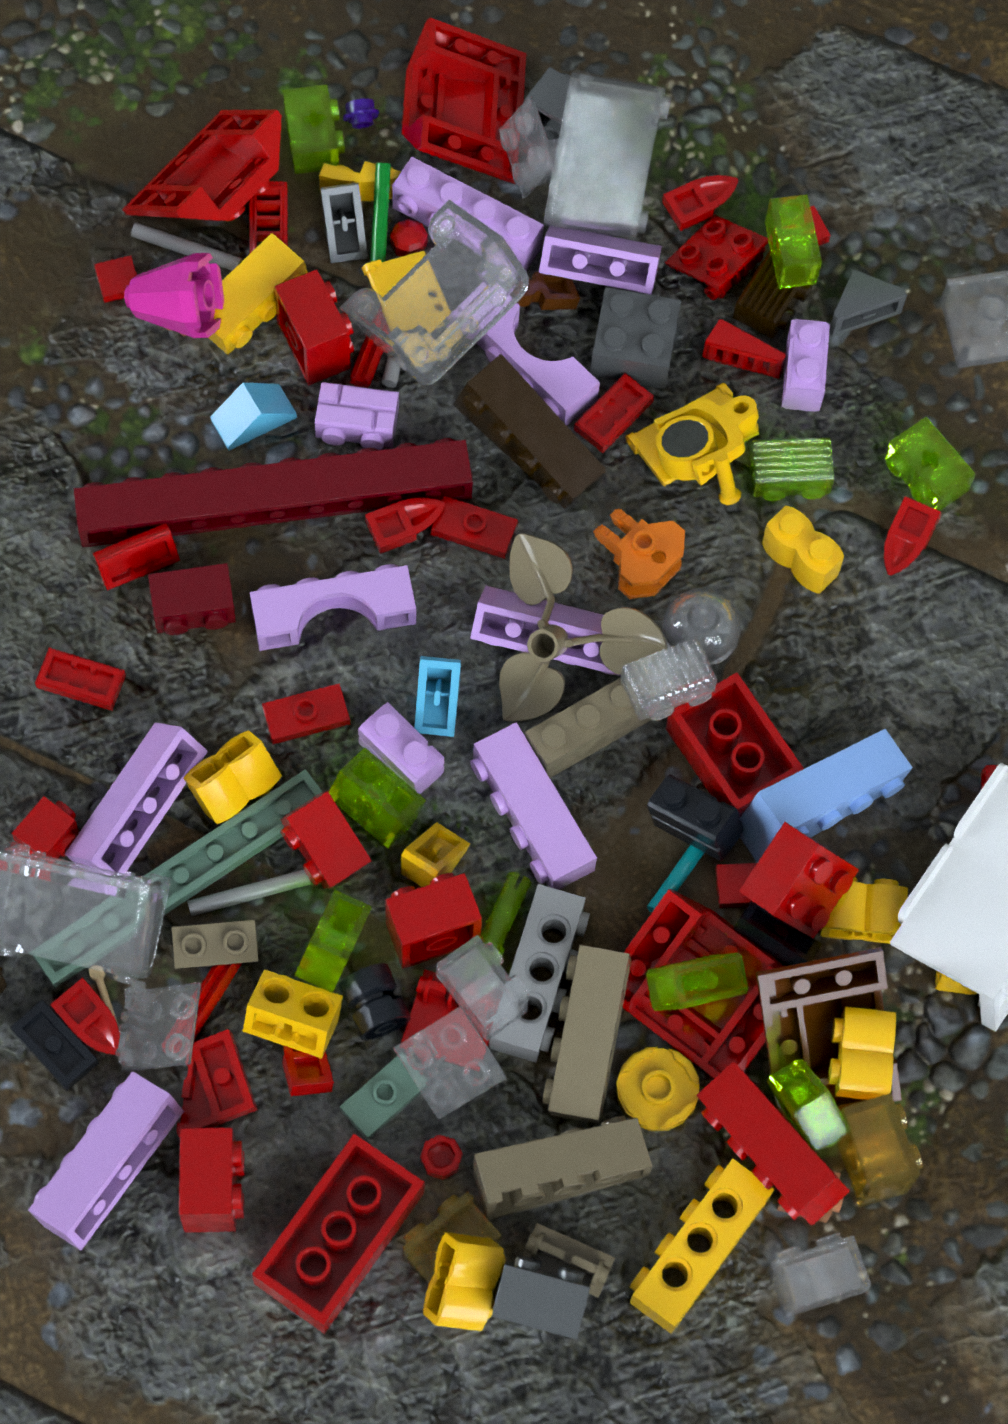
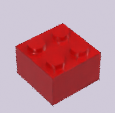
(314, 326)
(799, 880)
(432, 919)
(208, 1180)

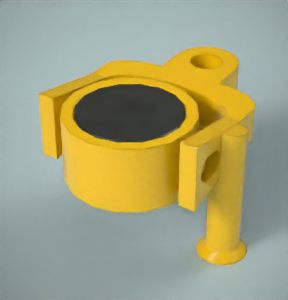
(689, 444)

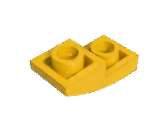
(341, 174)

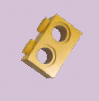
(292, 1013)

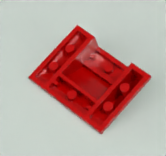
(461, 96)
(216, 169)
(710, 1032)

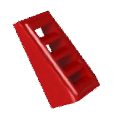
(271, 200)
(741, 350)

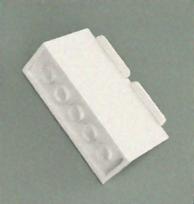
(961, 904)

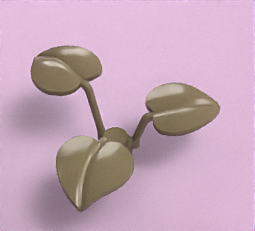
(525, 681)

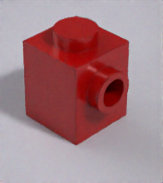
(48, 828)

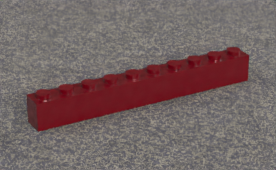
(272, 492)

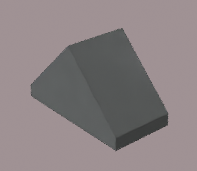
(343, 222)
(866, 302)

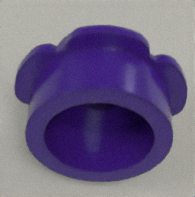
(360, 113)

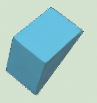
(251, 413)
(437, 696)

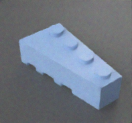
(826, 791)

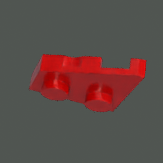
(215, 1084)

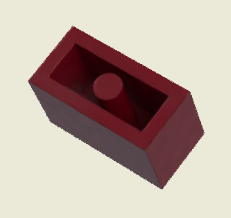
(192, 599)

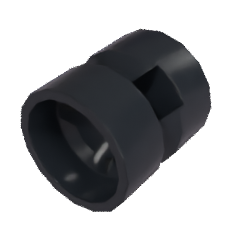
(375, 1004)

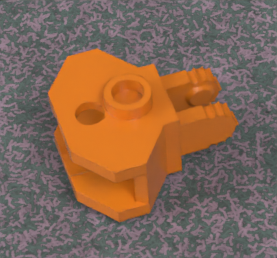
(645, 555)

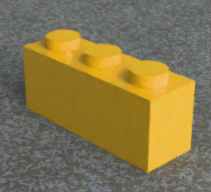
(251, 292)

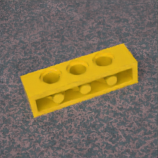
(670, 1304)

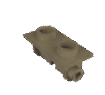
(215, 944)
(564, 1251)

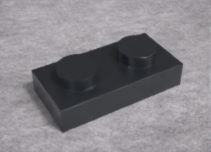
(776, 936)
(54, 1045)

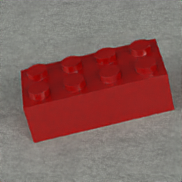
(338, 1233)

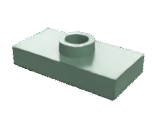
(381, 1099)

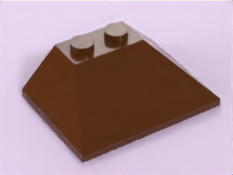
(801, 1007)

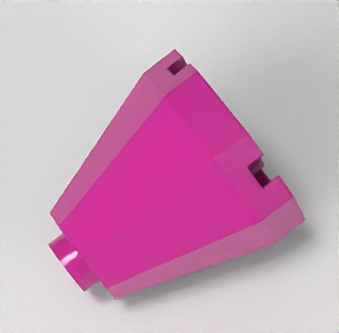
(179, 295)

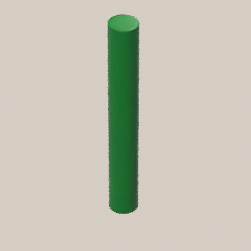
(380, 211)

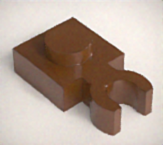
(551, 293)

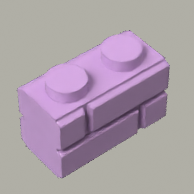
(805, 365)
(356, 415)
(401, 748)

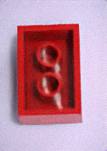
(732, 744)

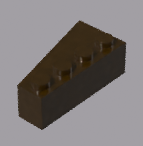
(529, 432)

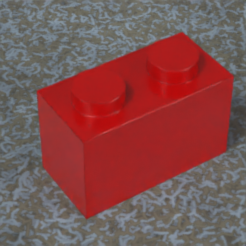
(324, 841)

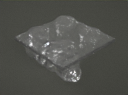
(528, 148)
(157, 1026)
(450, 1062)

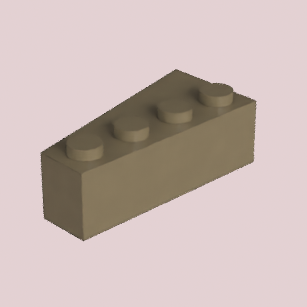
(560, 1167)

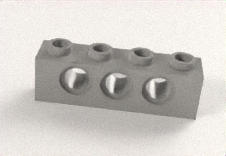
(548, 910)

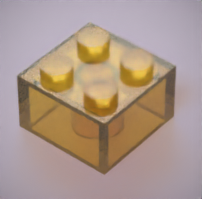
(878, 1150)

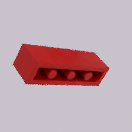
(772, 1143)

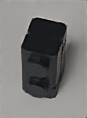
(695, 817)

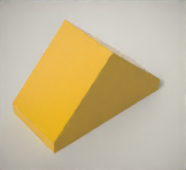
(432, 854)

